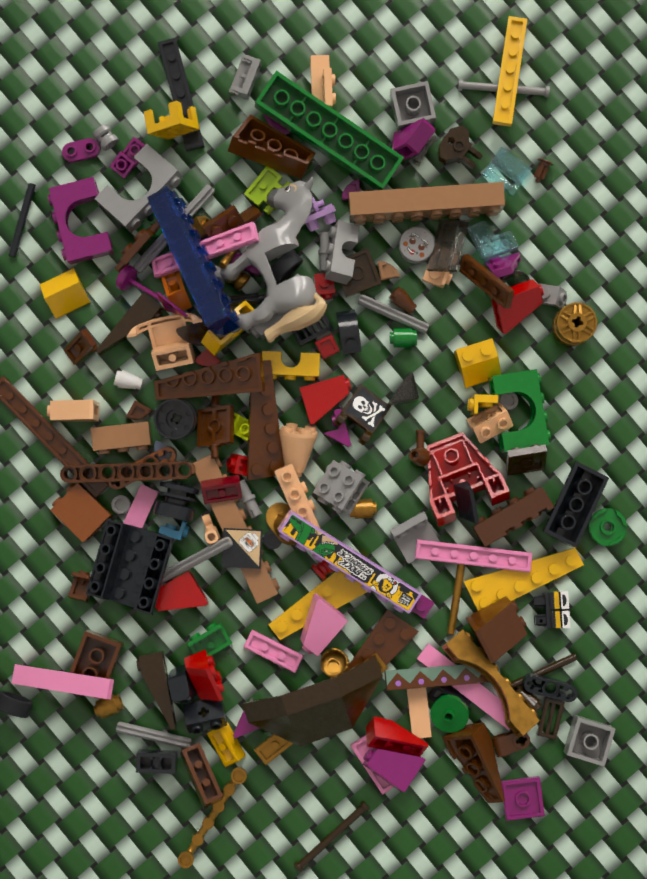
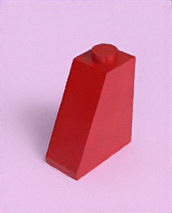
(525, 300)
(324, 396)
(181, 593)

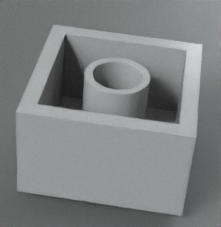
(412, 104)
(589, 740)

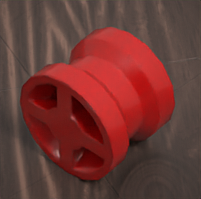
(322, 569)

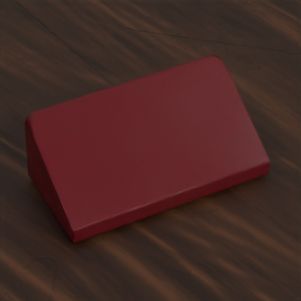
(221, 489)

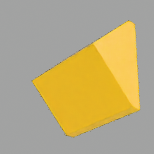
(64, 293)

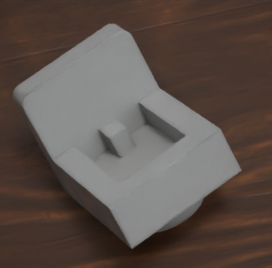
(554, 296)

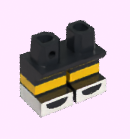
(552, 618)

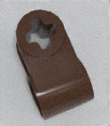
(506, 743)

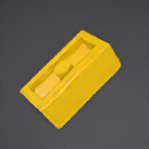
(226, 746)

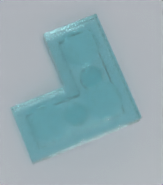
(489, 245)

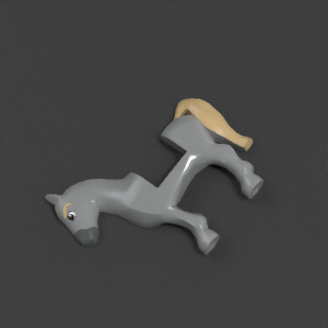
(294, 296)

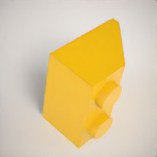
(477, 362)

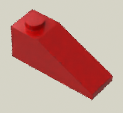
(392, 737)

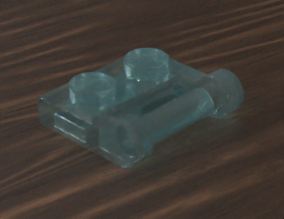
(511, 167)

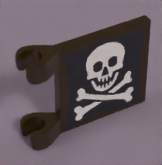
(364, 410)

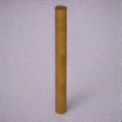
(456, 599)

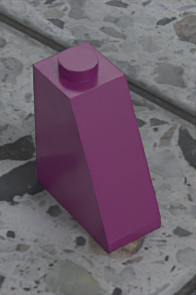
(393, 767)

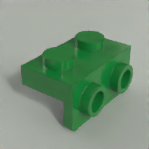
(212, 640)

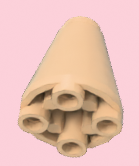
(297, 445)

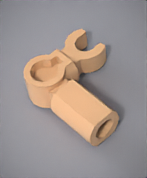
(211, 532)

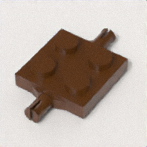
(132, 249)
(215, 426)

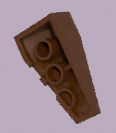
(476, 754)

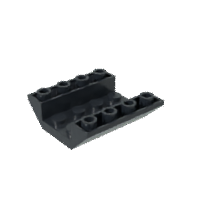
(130, 566)

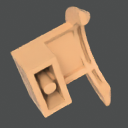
(168, 347)

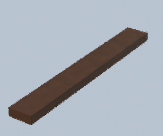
(46, 433)

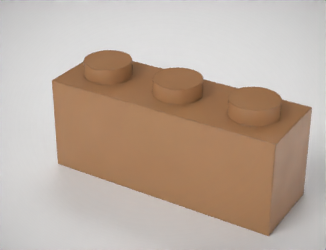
(121, 437)

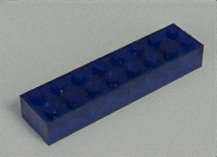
(193, 262)

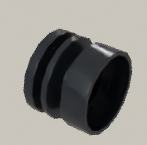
(166, 413)
(176, 501)

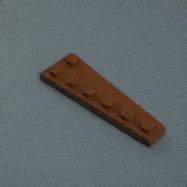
(226, 378)
(264, 437)
(386, 639)

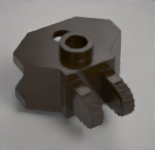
(458, 149)

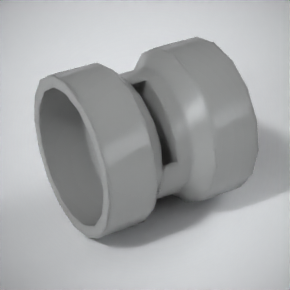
(106, 138)

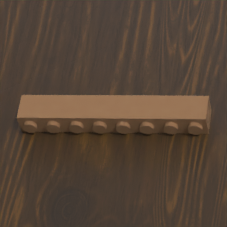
(230, 516)

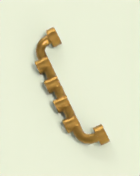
(186, 857)

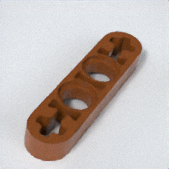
(146, 470)

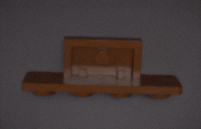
(229, 220)

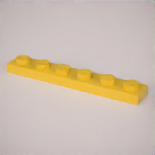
(509, 71)

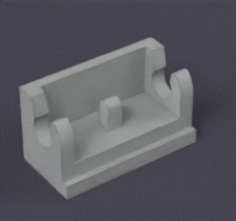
(245, 76)

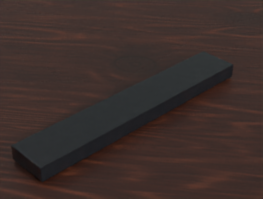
(179, 87)

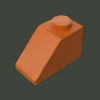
(176, 290)

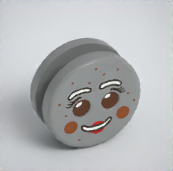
(416, 245)

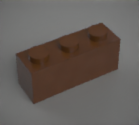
(201, 775)

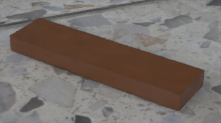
(486, 281)

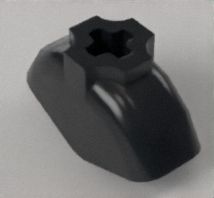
(180, 685)

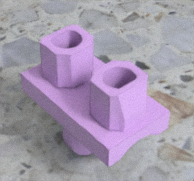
(326, 211)

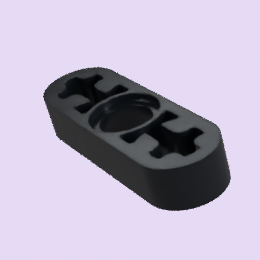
(545, 680)

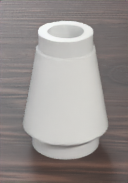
(127, 380)

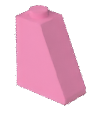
(321, 625)

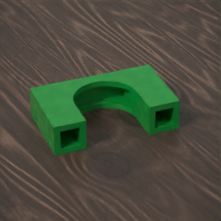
(528, 386)

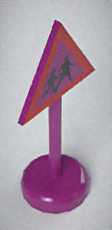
(127, 278)

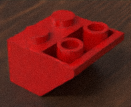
(204, 676)

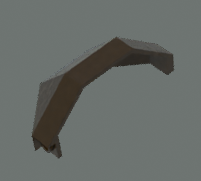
(318, 708)

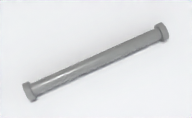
(493, 87)

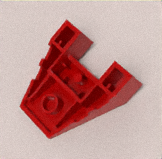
(455, 462)

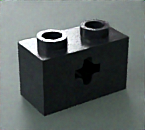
(196, 712)
(156, 761)

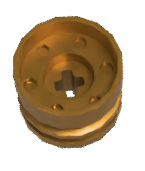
(564, 328)

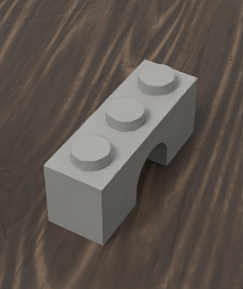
(338, 266)

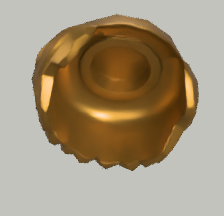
(334, 662)

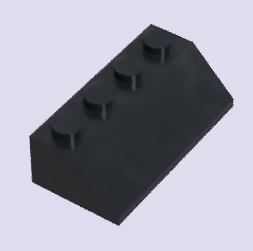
(575, 504)

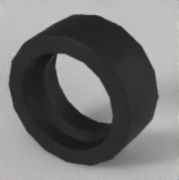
(286, 266)
(15, 704)

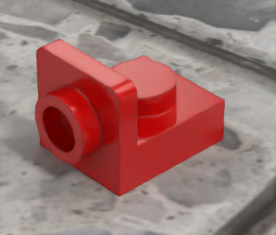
(324, 287)
(237, 464)

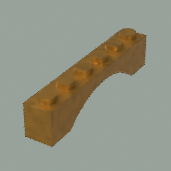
(516, 713)

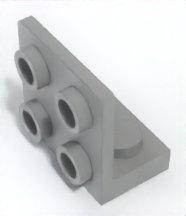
(408, 533)

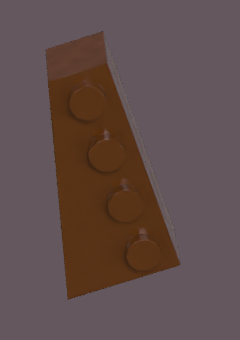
(270, 148)
(512, 516)

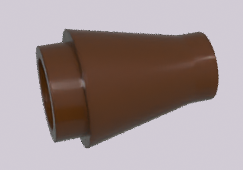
(402, 299)

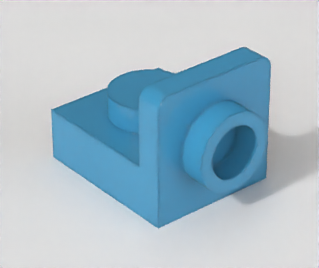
(171, 530)

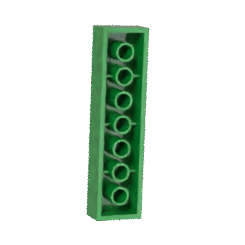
(328, 131)

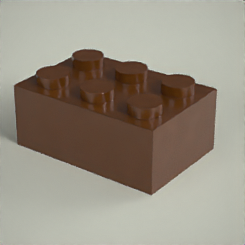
(97, 655)

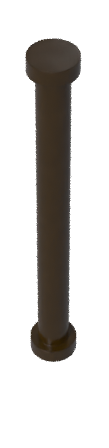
(331, 837)

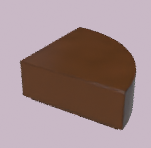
(138, 411)

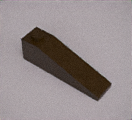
(141, 311)
(155, 675)

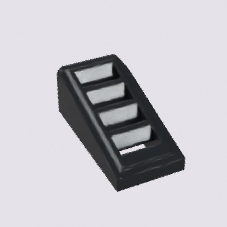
(298, 337)

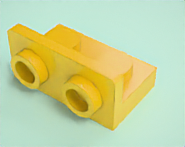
(484, 401)

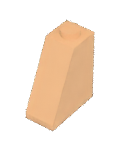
(74, 410)

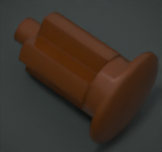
(542, 169)

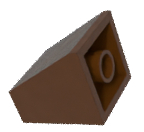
(497, 627)

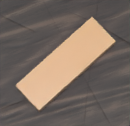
(419, 712)

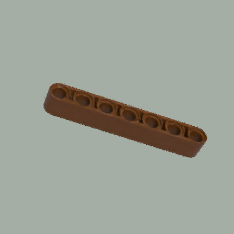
(118, 471)

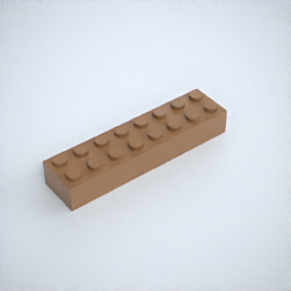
(426, 203)

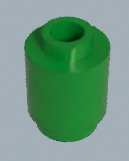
(403, 337)

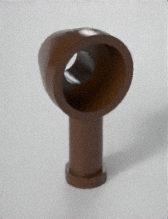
(423, 454)

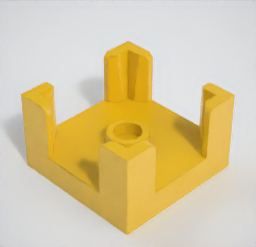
(172, 125)

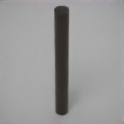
(547, 669)

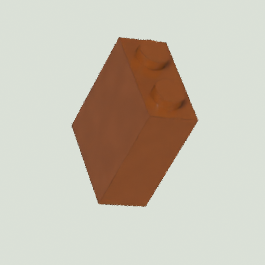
(80, 512)

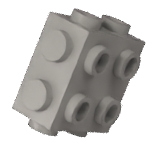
(341, 487)

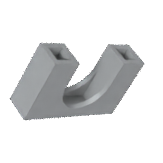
(132, 212)

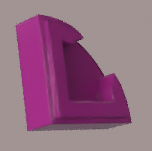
(354, 186)

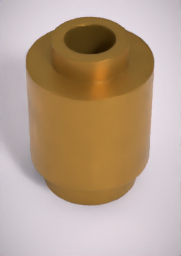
(364, 509)
(107, 707)

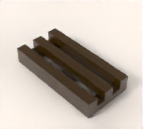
(543, 715)

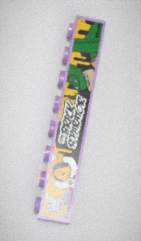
(348, 561)

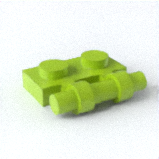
(262, 186)

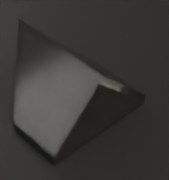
(406, 392)

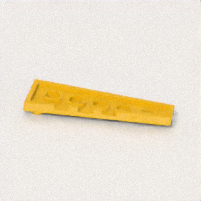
(513, 584)
(334, 589)

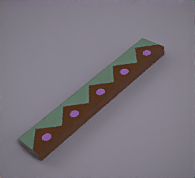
(433, 677)

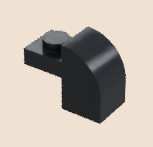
(349, 331)

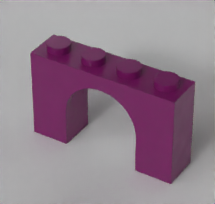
(64, 200)

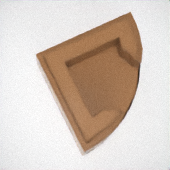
(387, 271)

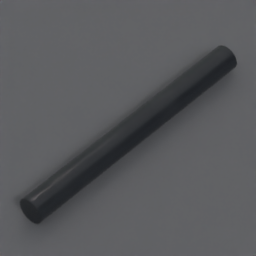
(22, 219)

